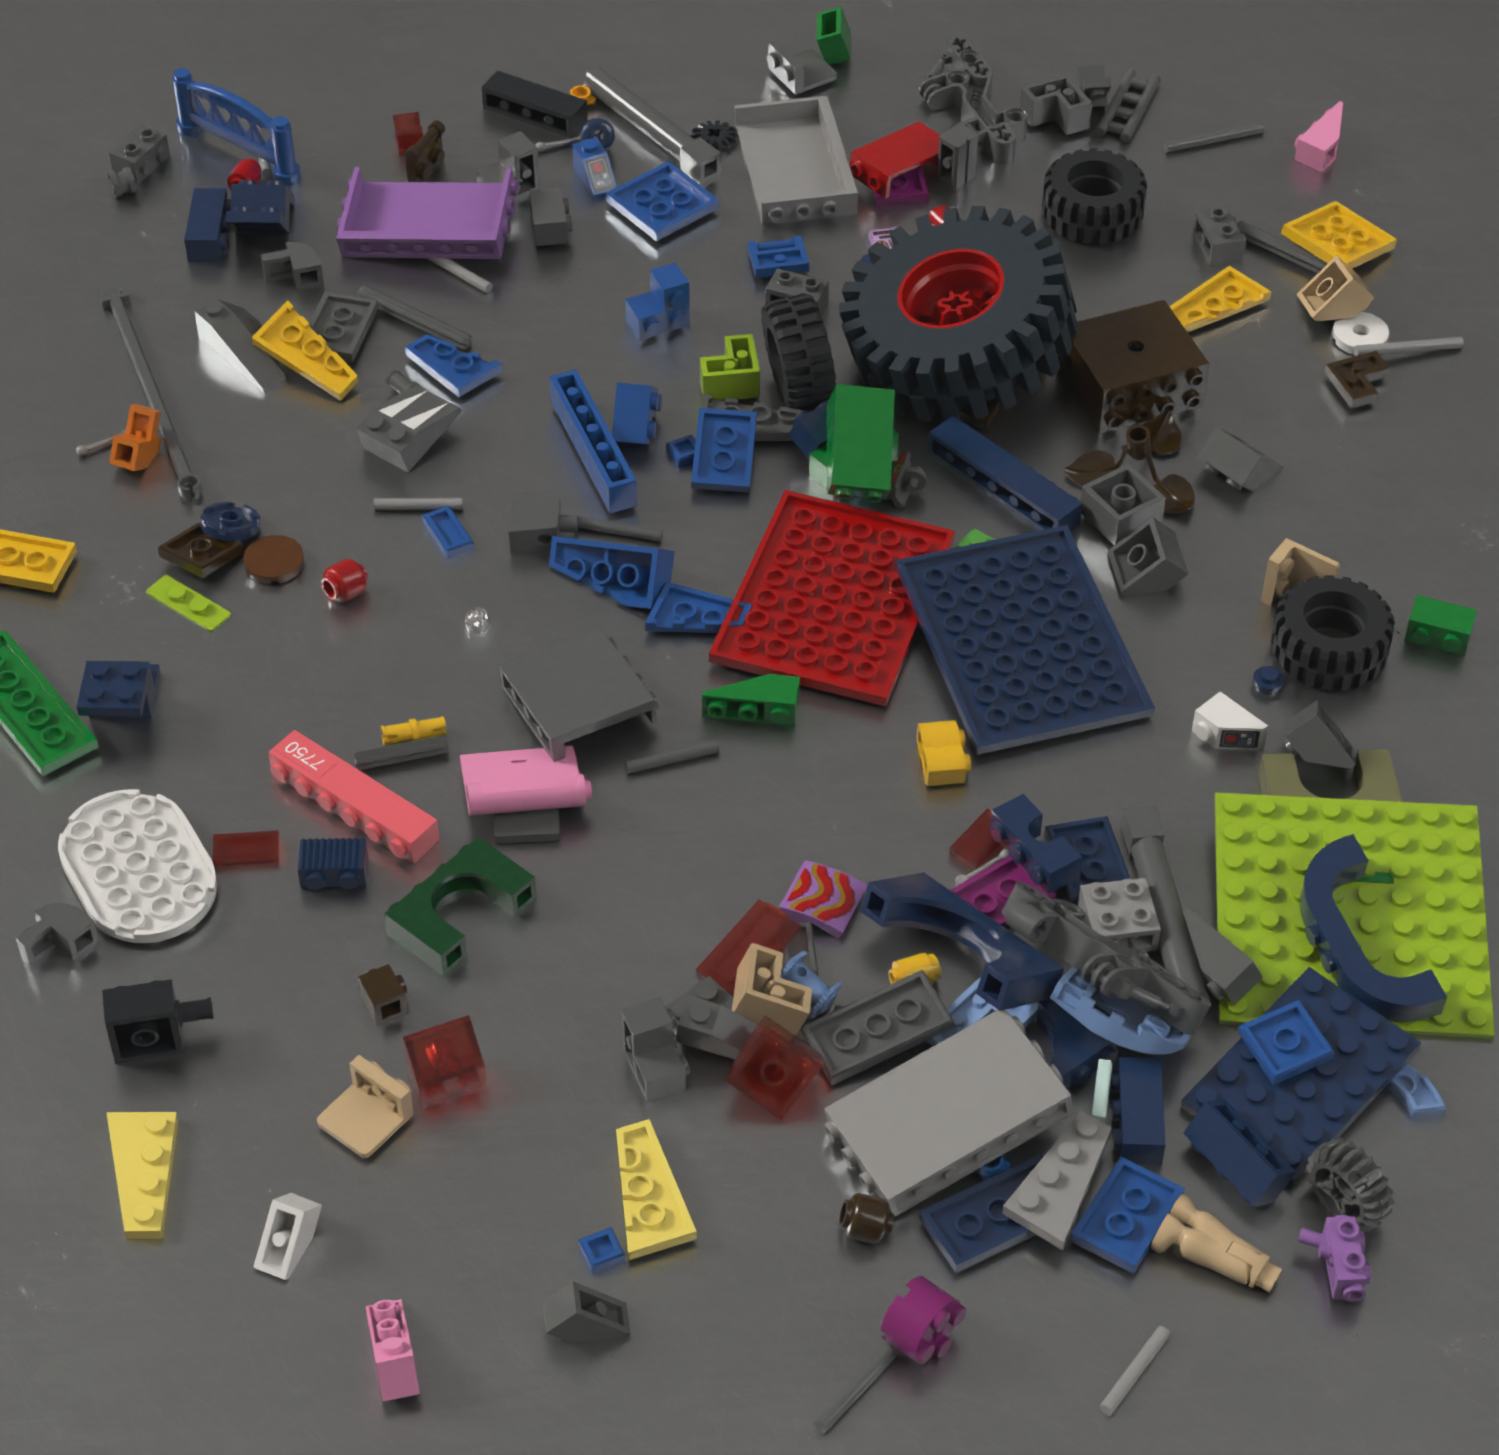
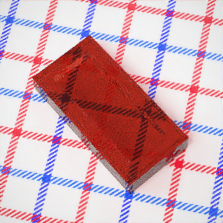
(976, 842)
(246, 848)

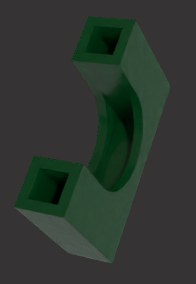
(473, 870)

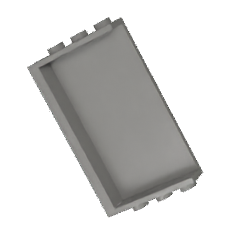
(795, 160)
(948, 1111)

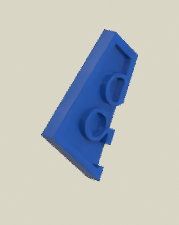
(451, 367)
(690, 611)

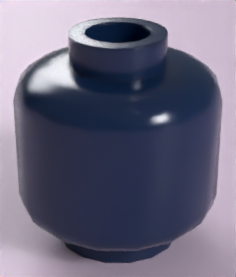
(591, 126)

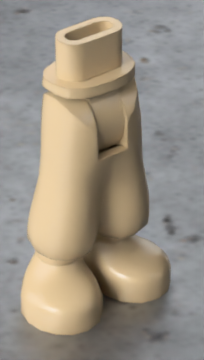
(1214, 1246)

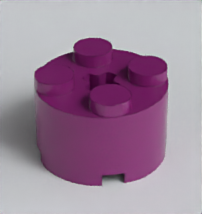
(922, 1321)

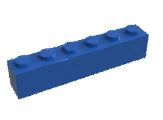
(593, 441)

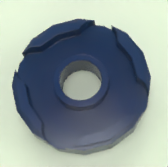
(230, 522)

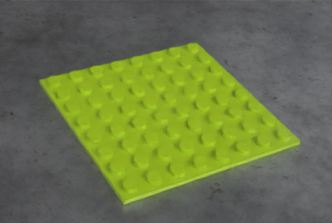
(1417, 924)

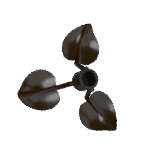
(1157, 436)

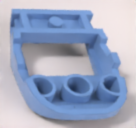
(1129, 1022)

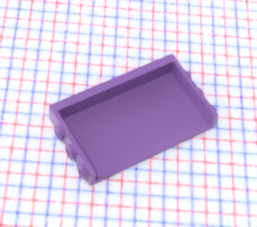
(426, 218)

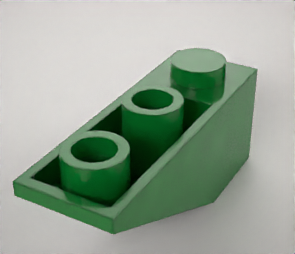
(758, 699)

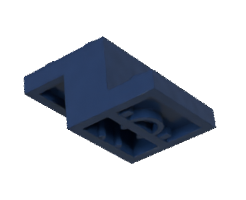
(260, 207)
(118, 689)

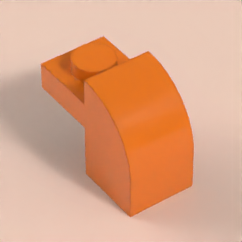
(140, 442)

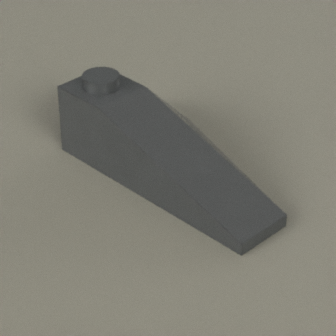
(229, 333)

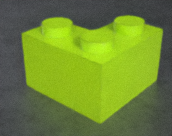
(732, 374)

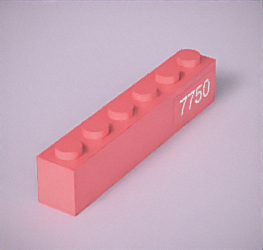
(354, 797)

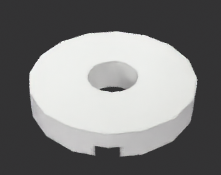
(1345, 331)

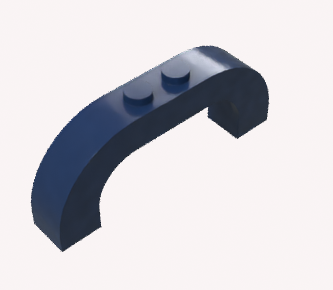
(1392, 997)

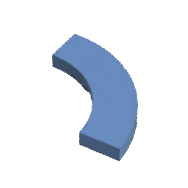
(1417, 1094)

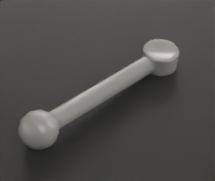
(541, 146)
(82, 450)
(962, 878)

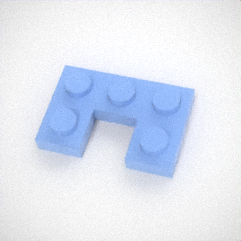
(971, 1008)

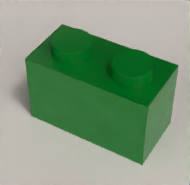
(834, 36)
(1440, 625)

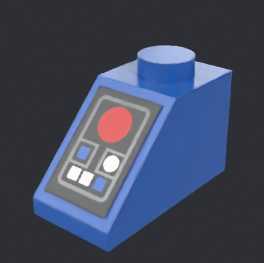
(593, 167)

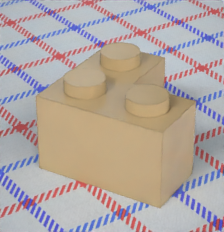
(763, 992)

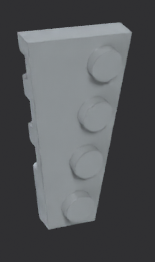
(1056, 1186)

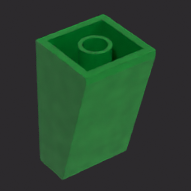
(860, 442)

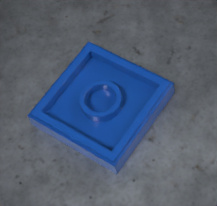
(1286, 1042)

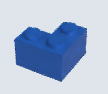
(662, 308)
(634, 413)

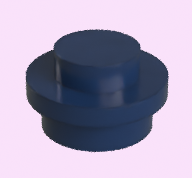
(1268, 680)

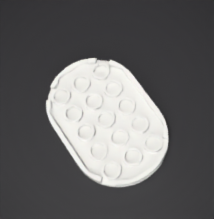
(137, 866)

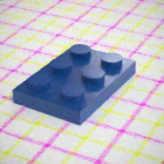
(724, 450)
(1126, 1214)

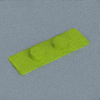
(188, 603)

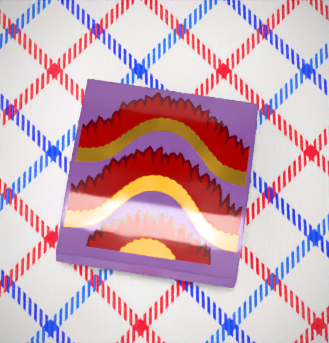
(822, 897)

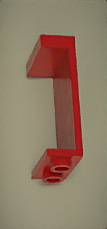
(894, 155)

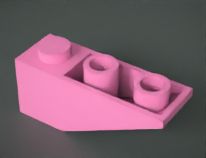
(1320, 142)
(392, 1350)

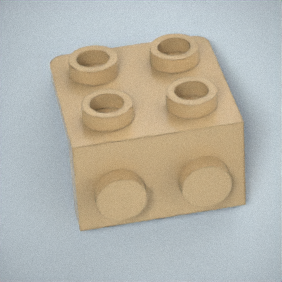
(368, 1109)

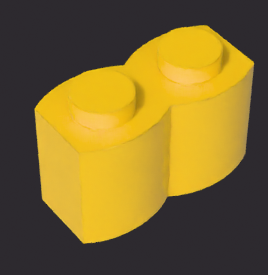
(942, 753)

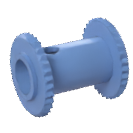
(799, 973)

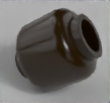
(866, 1218)

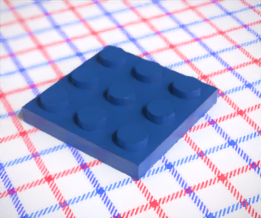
(662, 200)

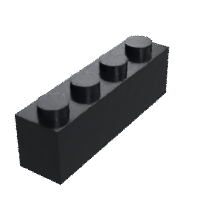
(534, 104)

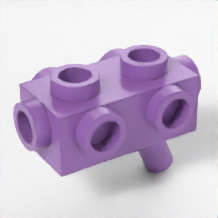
(1342, 1249)

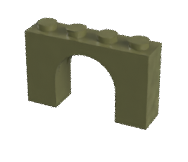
(1372, 775)

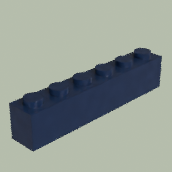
(1003, 476)

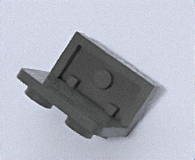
(801, 70)

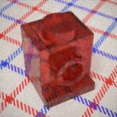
(407, 130)

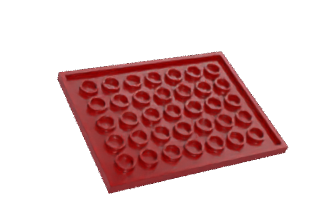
(828, 598)

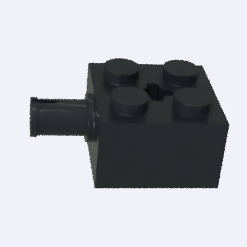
(148, 1020)

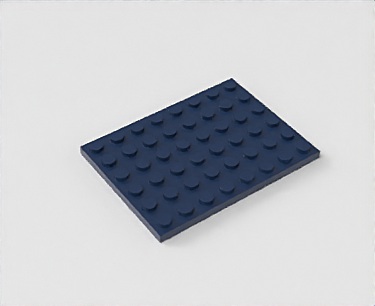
(1023, 639)

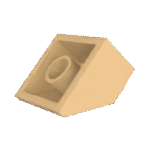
(1335, 293)

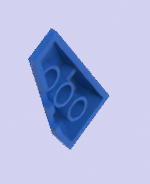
(620, 571)

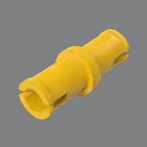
(413, 730)

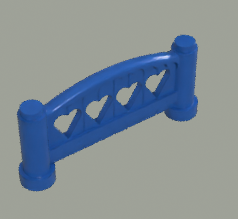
(194, 119)

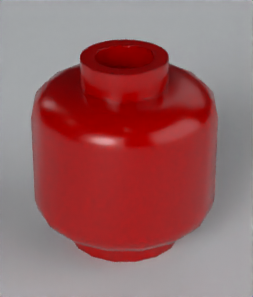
(344, 580)

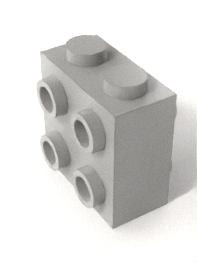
(1122, 912)

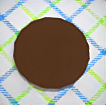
(273, 559)

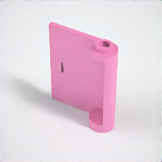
(522, 781)

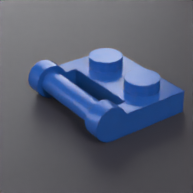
(775, 255)

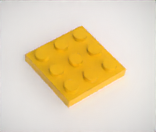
(1339, 232)

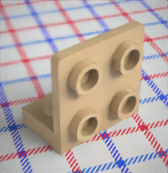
(1291, 565)

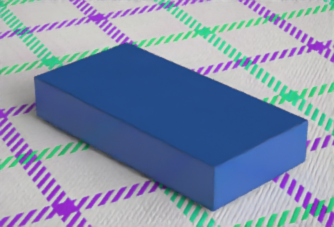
(448, 532)

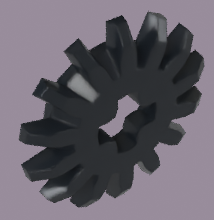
(726, 134)

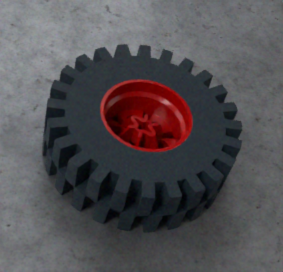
(959, 313)

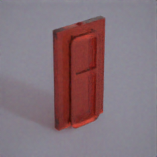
(760, 925)

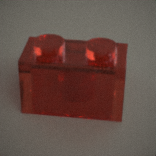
(444, 1062)
(774, 1067)

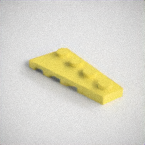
(143, 1166)
(651, 1199)

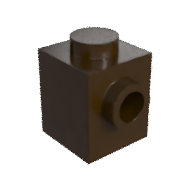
(383, 994)

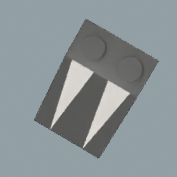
(406, 426)

